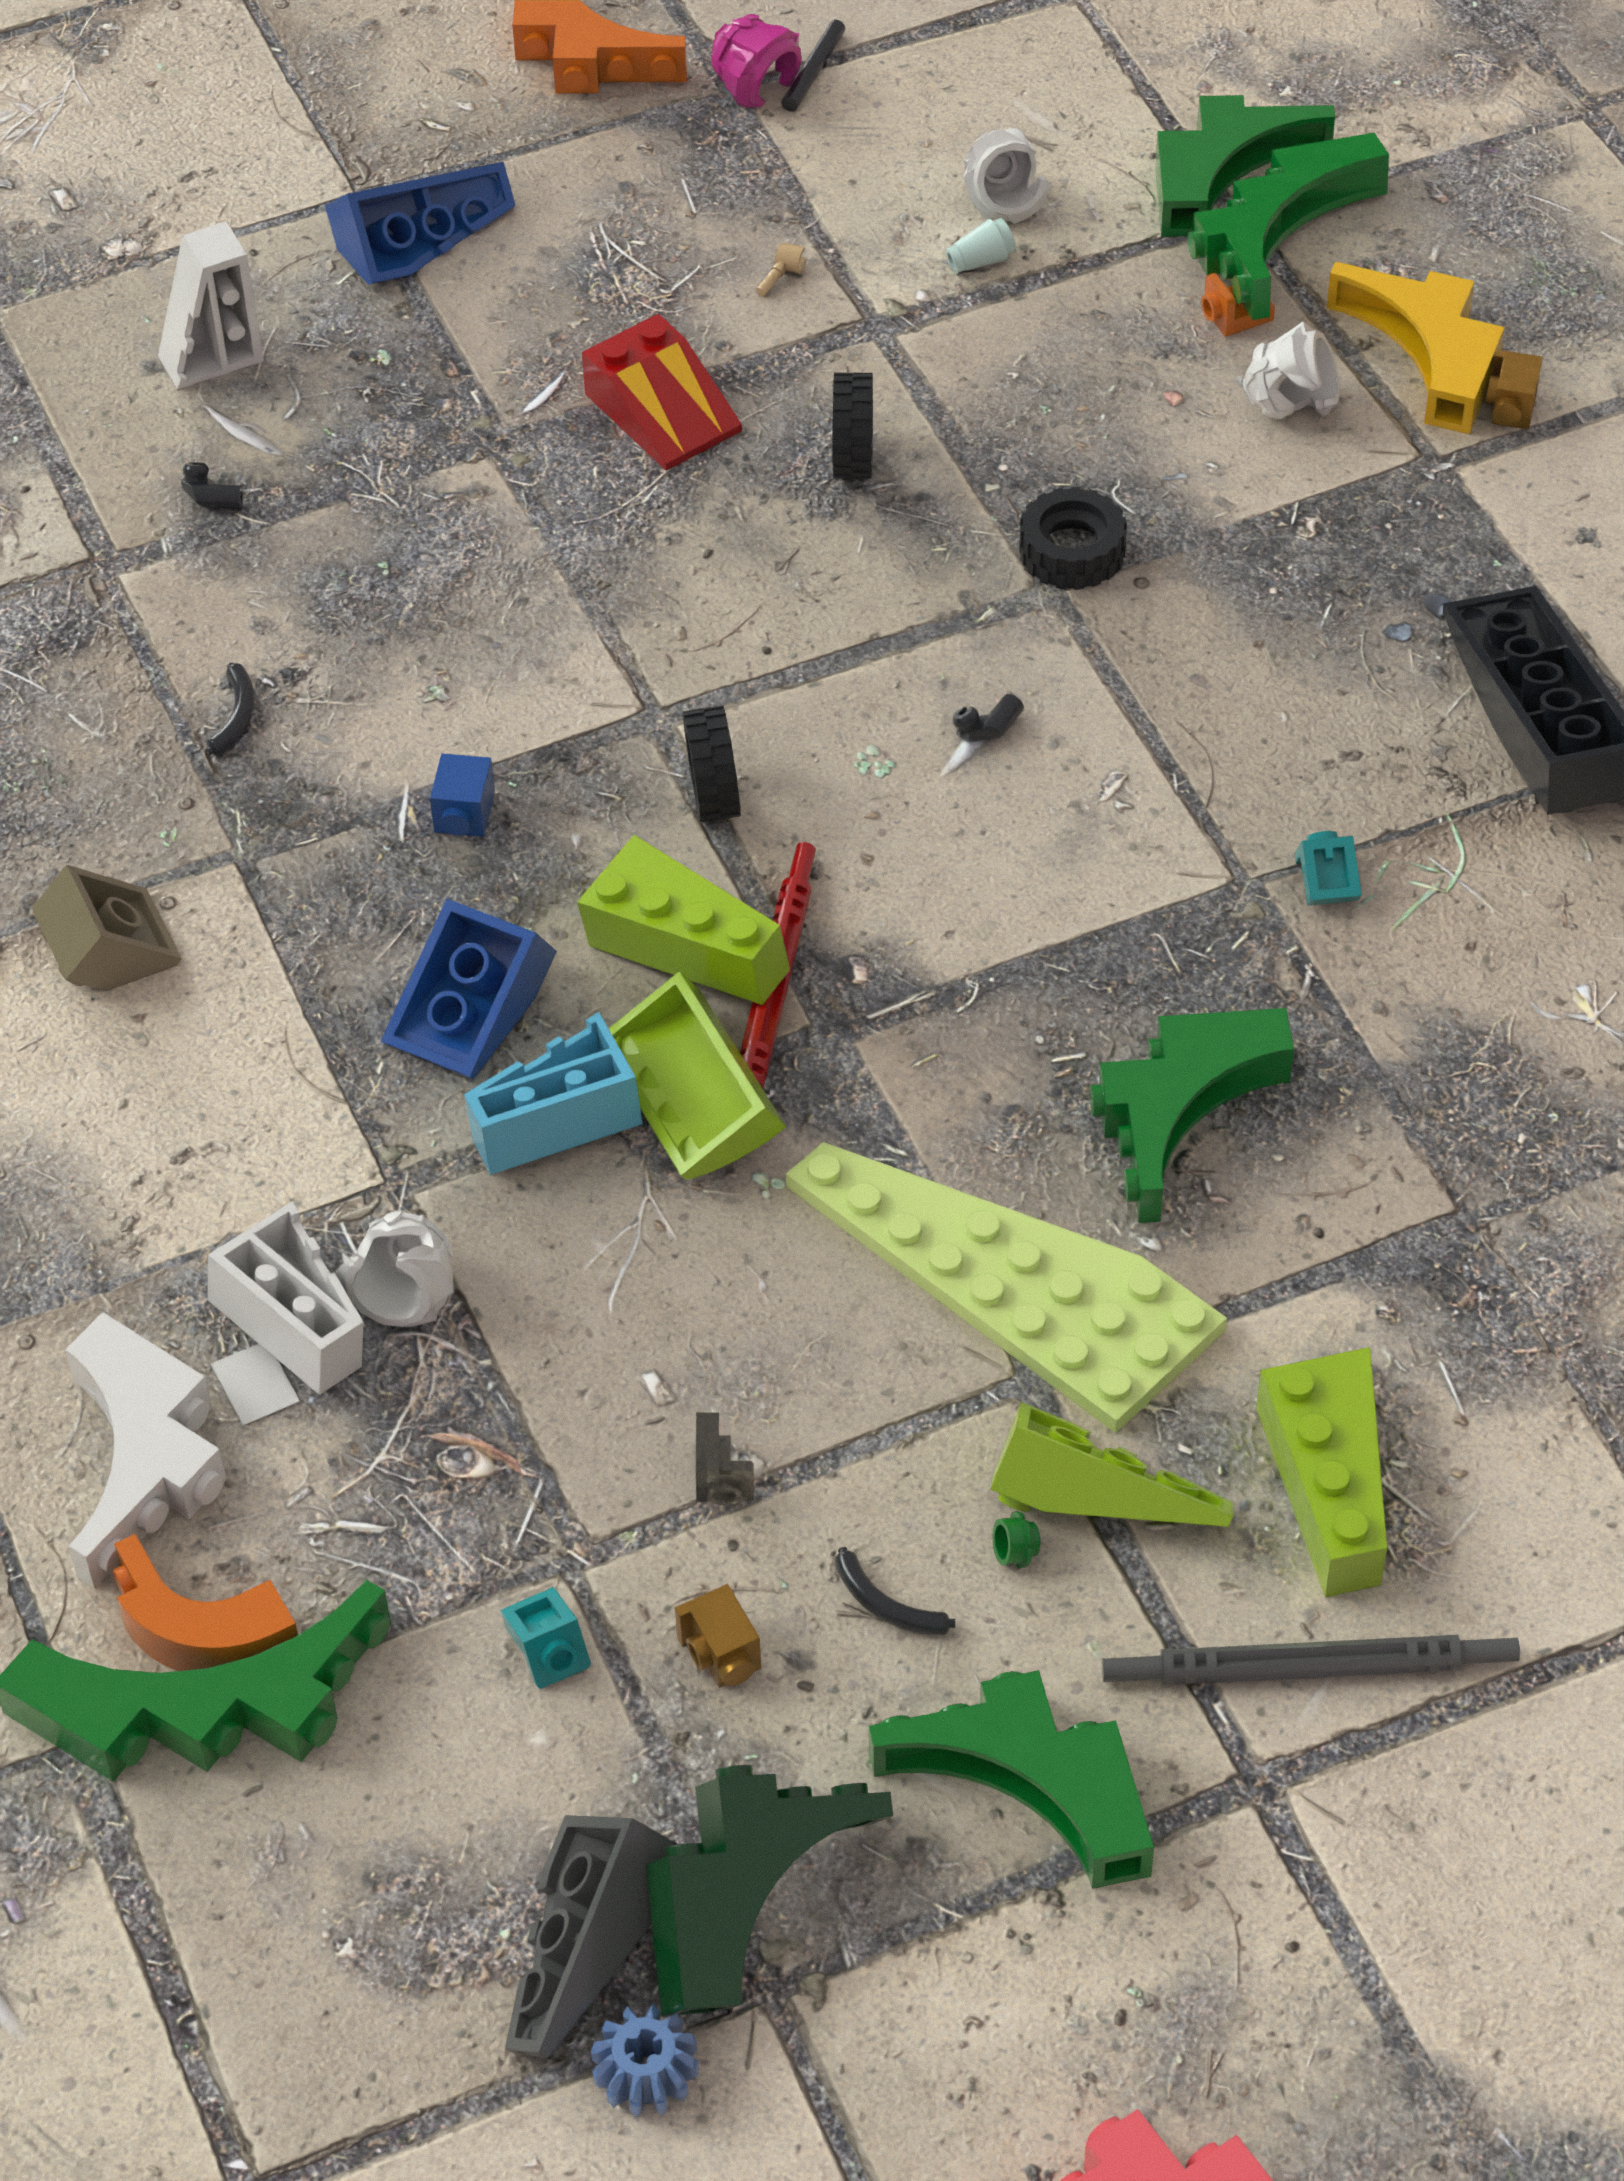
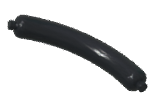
(240, 713)
(885, 1607)

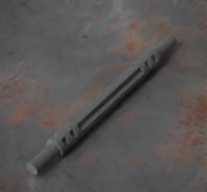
(1310, 1659)

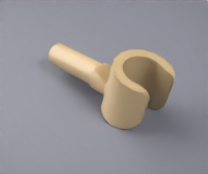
(786, 259)

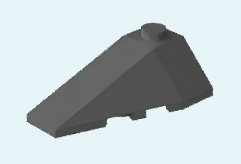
(588, 1926)

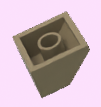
(103, 930)

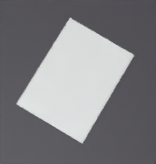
(254, 1383)

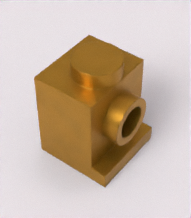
(1514, 388)
(719, 1636)

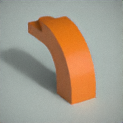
(192, 1632)

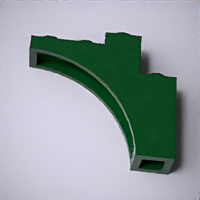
(713, 1890)

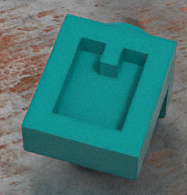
(1329, 868)
(547, 1637)

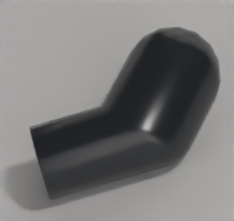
(208, 493)
(990, 726)

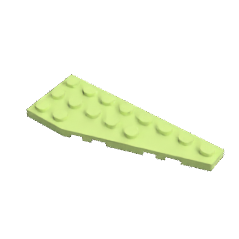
(1059, 1302)

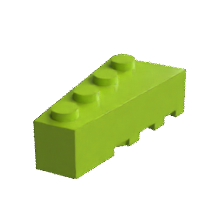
(681, 922)
(1327, 1453)

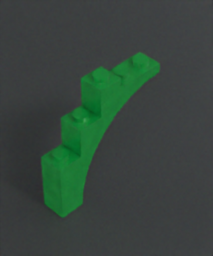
(1270, 207)
(198, 1713)

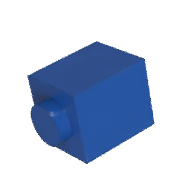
(462, 795)

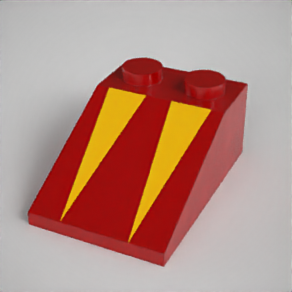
(658, 392)

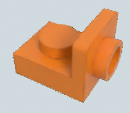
(1221, 308)

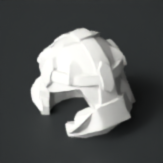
(1002, 174)
(1293, 374)
(399, 1271)

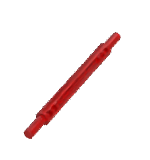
(790, 915)

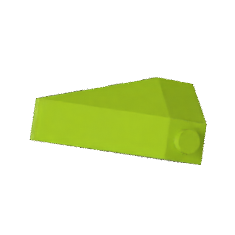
(1059, 1470)

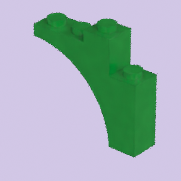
(1228, 144)
(1188, 1073)
(1010, 1743)

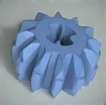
(622, 2054)

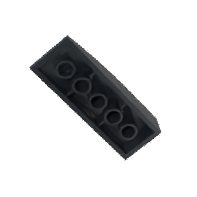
(1542, 698)

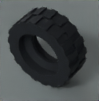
(852, 425)
(1076, 510)
(711, 763)

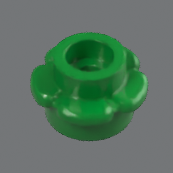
(1015, 1540)

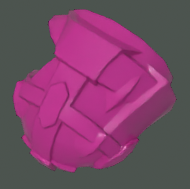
(745, 53)

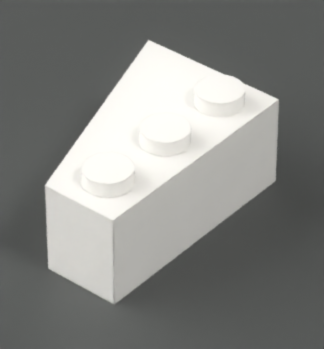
(210, 310)
(288, 1300)

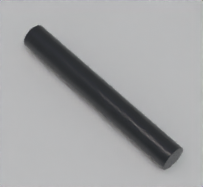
(813, 65)

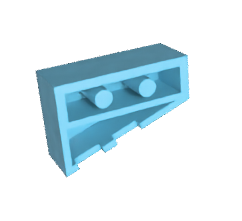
(556, 1101)

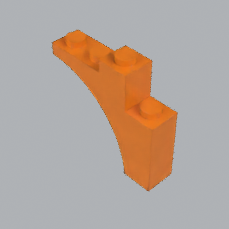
(592, 48)

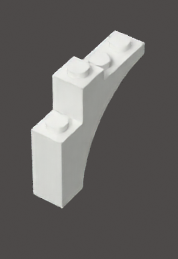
(156, 1455)

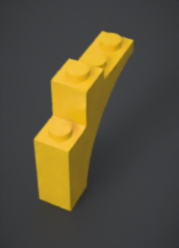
(1432, 328)

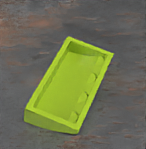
(693, 1080)

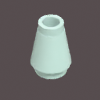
(983, 246)

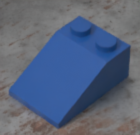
(468, 989)

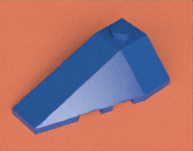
(408, 224)

